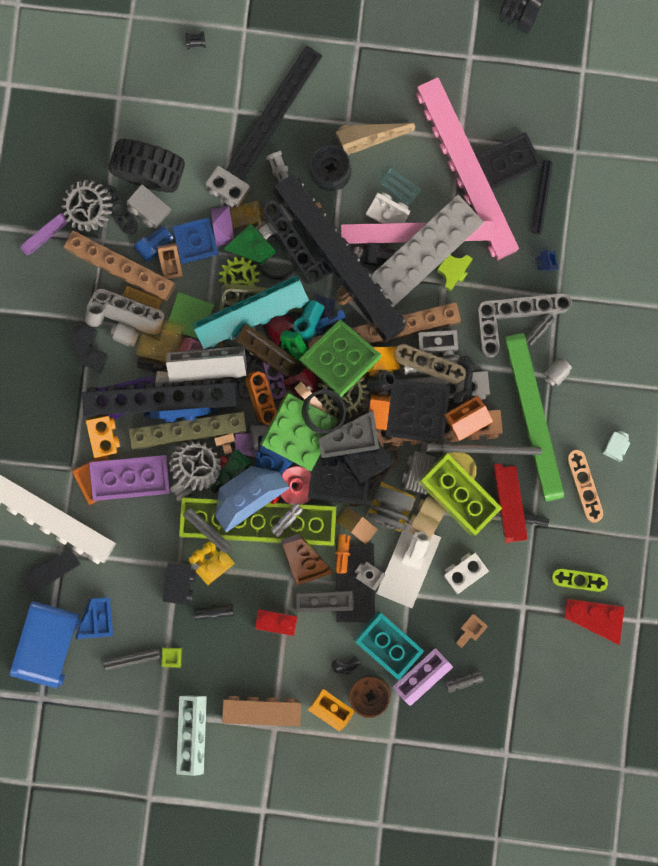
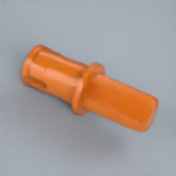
(342, 553)

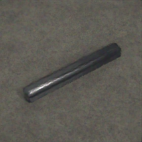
(542, 197)

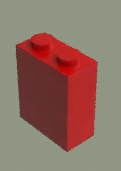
(276, 622)

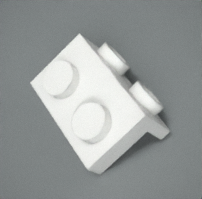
(387, 211)

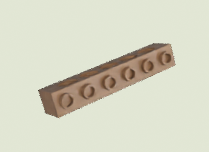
(119, 266)

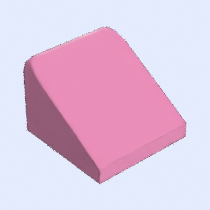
(190, 344)

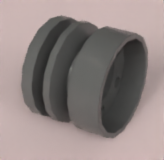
(391, 508)

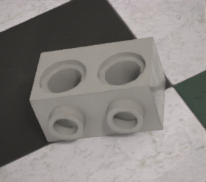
(230, 182)

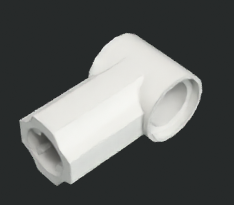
(416, 552)

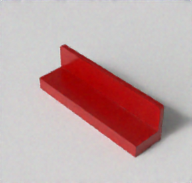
(511, 503)

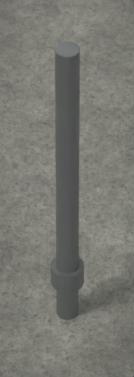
(446, 447)

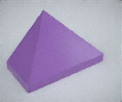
(222, 225)

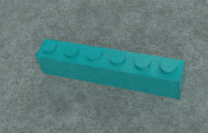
(251, 311)

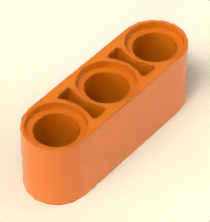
(254, 392)

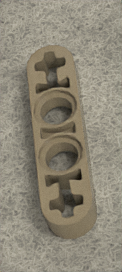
(430, 360)

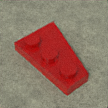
(596, 617)

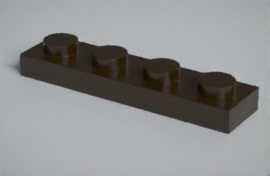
(268, 352)

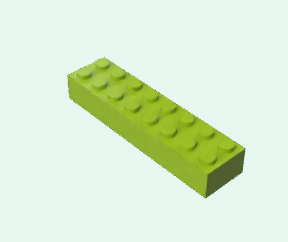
(314, 523)

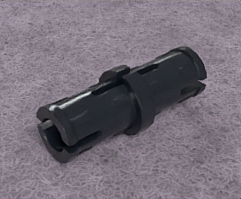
(214, 612)

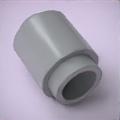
(124, 334)
(557, 372)

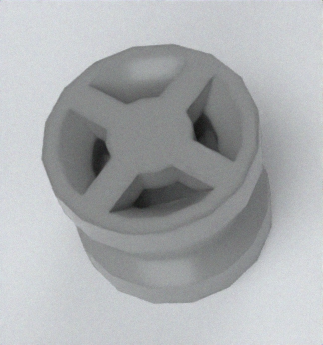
(180, 492)

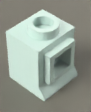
(617, 445)

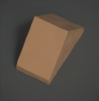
(170, 261)
(356, 525)

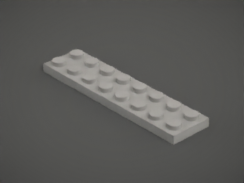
(425, 250)

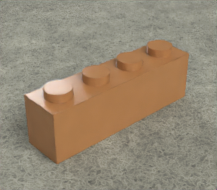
(261, 712)

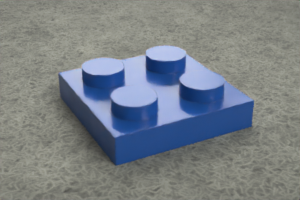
(195, 240)

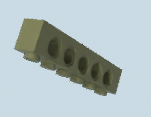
(187, 430)

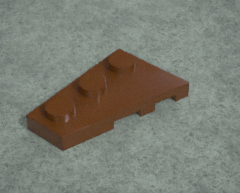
(304, 560)

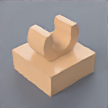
(225, 441)

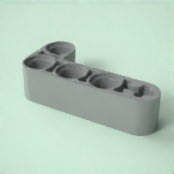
(124, 310)

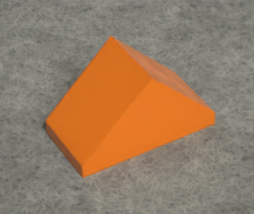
(380, 405)

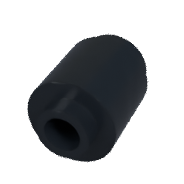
(380, 382)

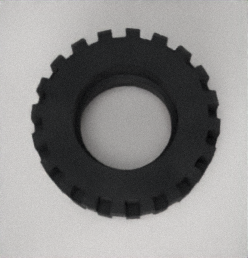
(146, 165)

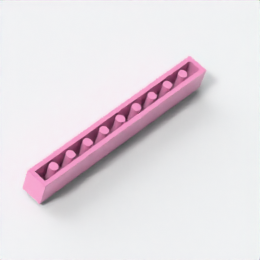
(465, 165)

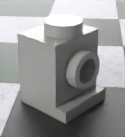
(377, 577)

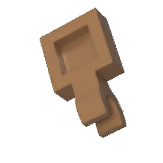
(473, 629)

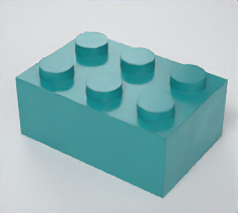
(388, 645)

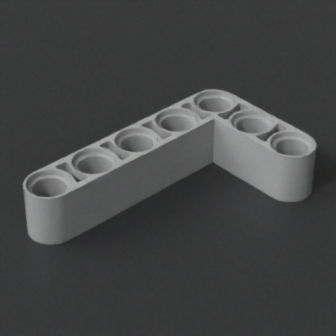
(515, 312)

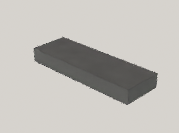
(325, 601)

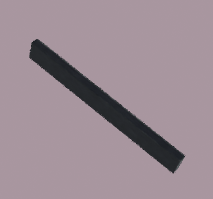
(274, 113)

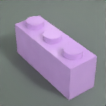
(422, 677)

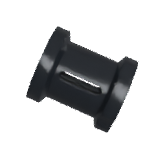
(200, 40)

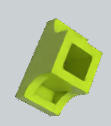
(454, 270)

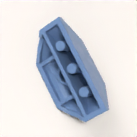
(247, 495)

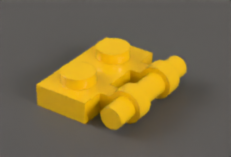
(215, 566)

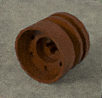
(360, 701)

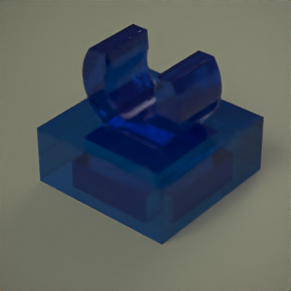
(549, 261)

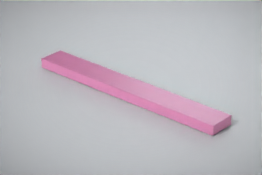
(401, 232)

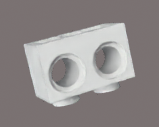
(468, 576)

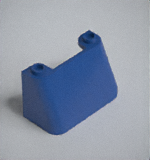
(44, 644)

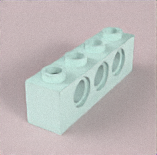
(191, 735)

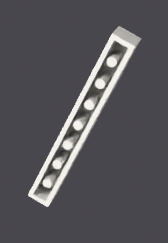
(55, 521)

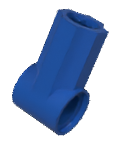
(148, 245)

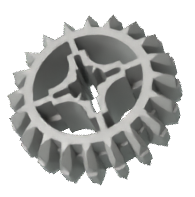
(80, 192)
(206, 465)

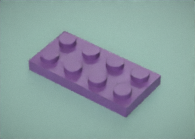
(129, 478)

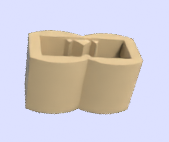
(428, 517)

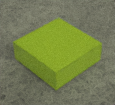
(171, 657)

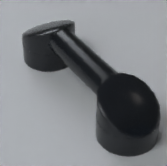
(466, 395)

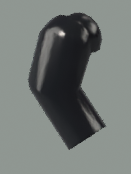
(345, 668)

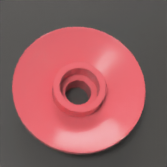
(302, 478)

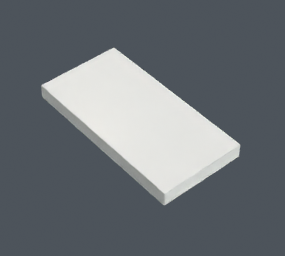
(402, 581)

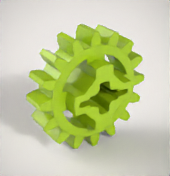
(245, 267)

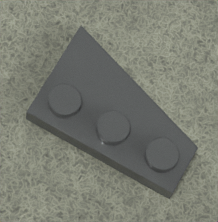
(351, 438)

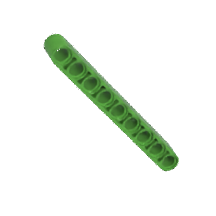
(534, 416)

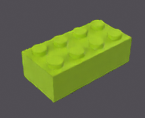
(459, 494)

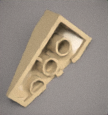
(364, 136)

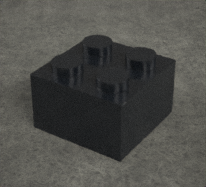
(178, 584)

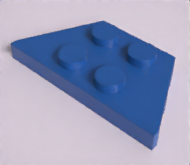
(172, 415)

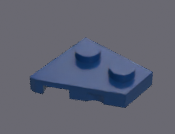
(328, 322)
(96, 620)

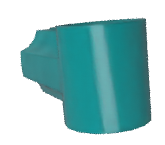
(309, 319)

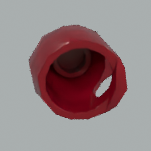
(277, 325)
(308, 378)

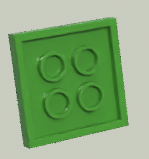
(340, 358)
(291, 436)

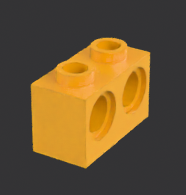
(97, 435)

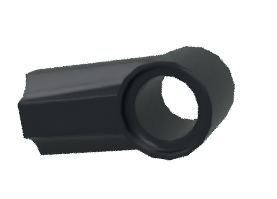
(376, 255)

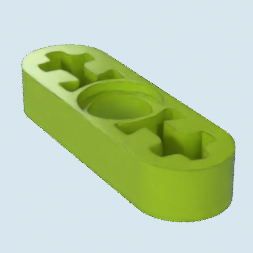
(593, 587)

